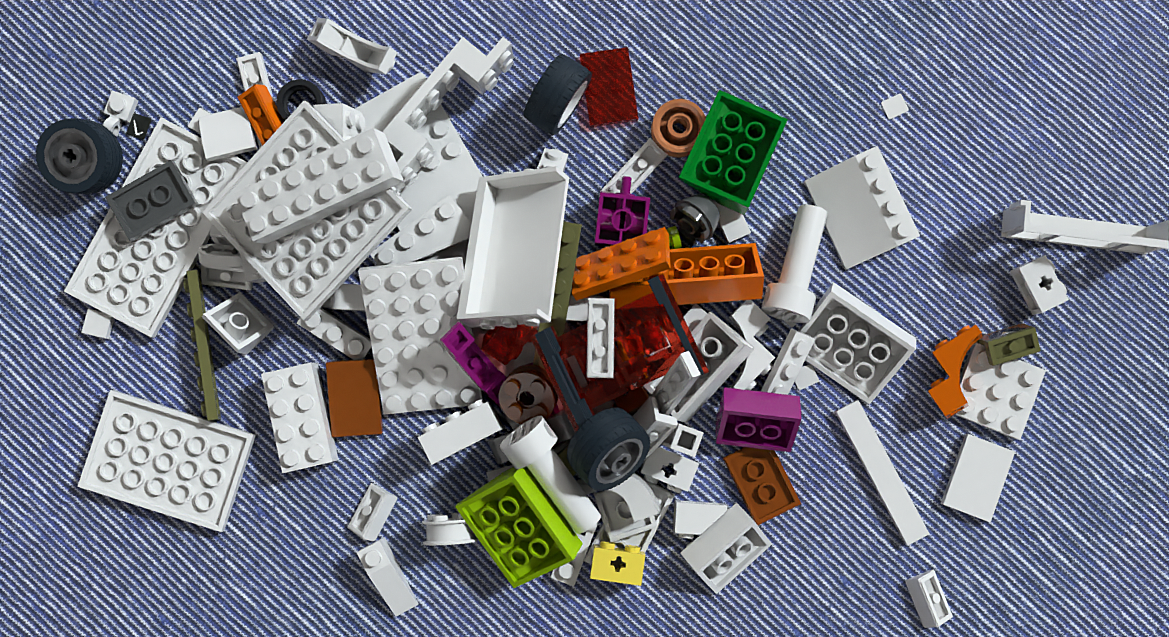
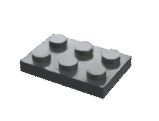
(151, 200)

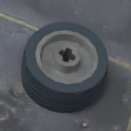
(79, 156)
(608, 449)

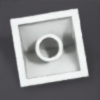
(238, 323)

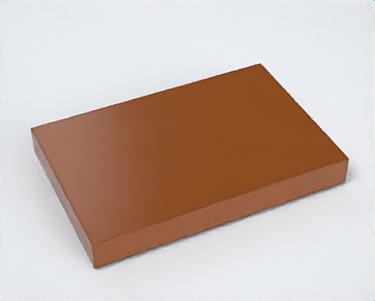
(354, 398)
(761, 482)

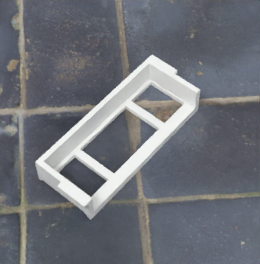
(1023, 225)

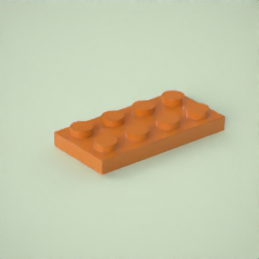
(621, 263)

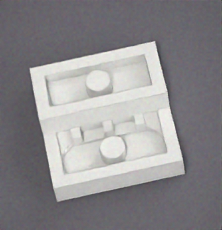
(226, 134)

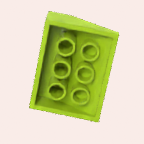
(519, 526)

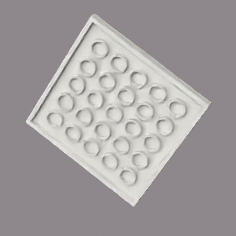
(318, 257)

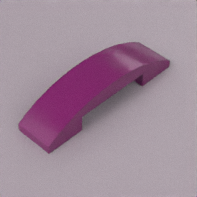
(473, 361)

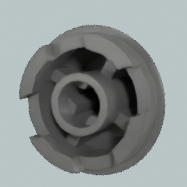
(696, 218)

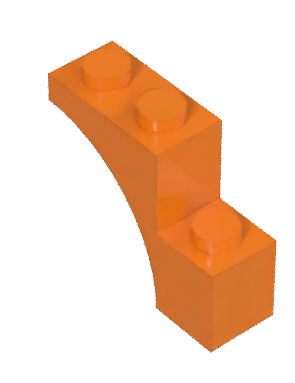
(950, 355)

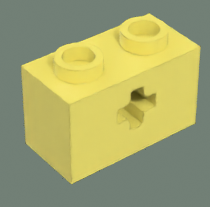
(627, 573)

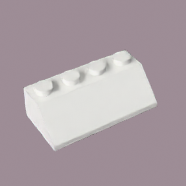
(722, 352)

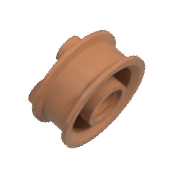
(674, 112)

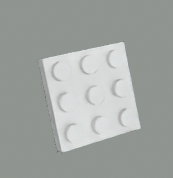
(999, 394)

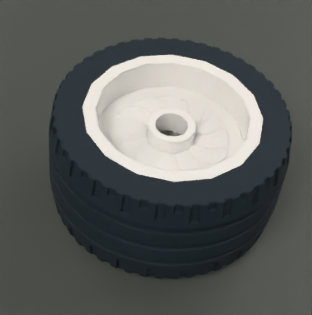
(557, 94)

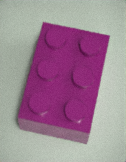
(758, 419)

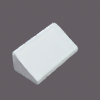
(225, 277)
(372, 512)
(929, 599)

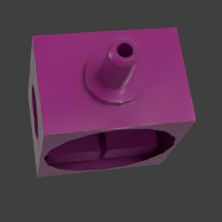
(622, 219)

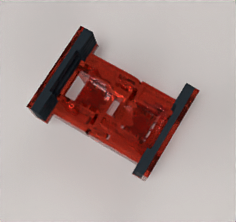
(629, 374)

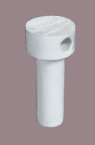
(790, 297)
(532, 447)

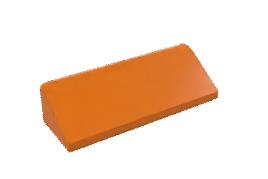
(261, 111)

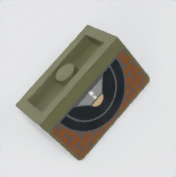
(1010, 343)

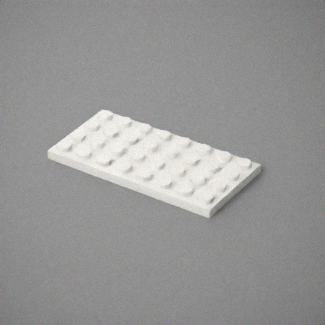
(144, 277)

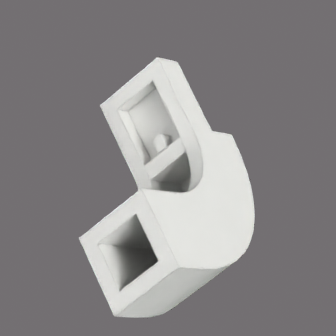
(636, 494)

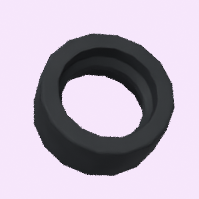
(291, 88)

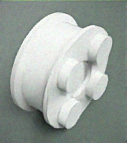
(447, 531)

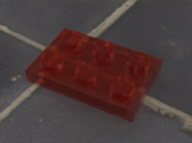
(611, 88)

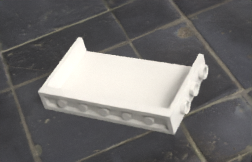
(514, 249)

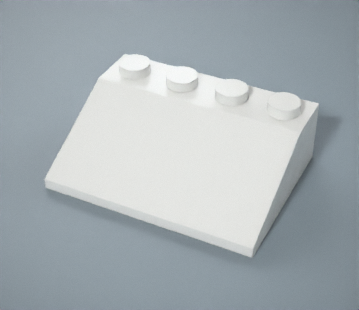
(862, 208)
(855, 343)

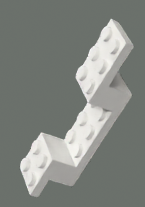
(463, 62)

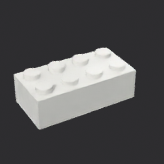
(299, 417)

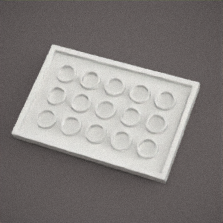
(406, 317)
(166, 460)

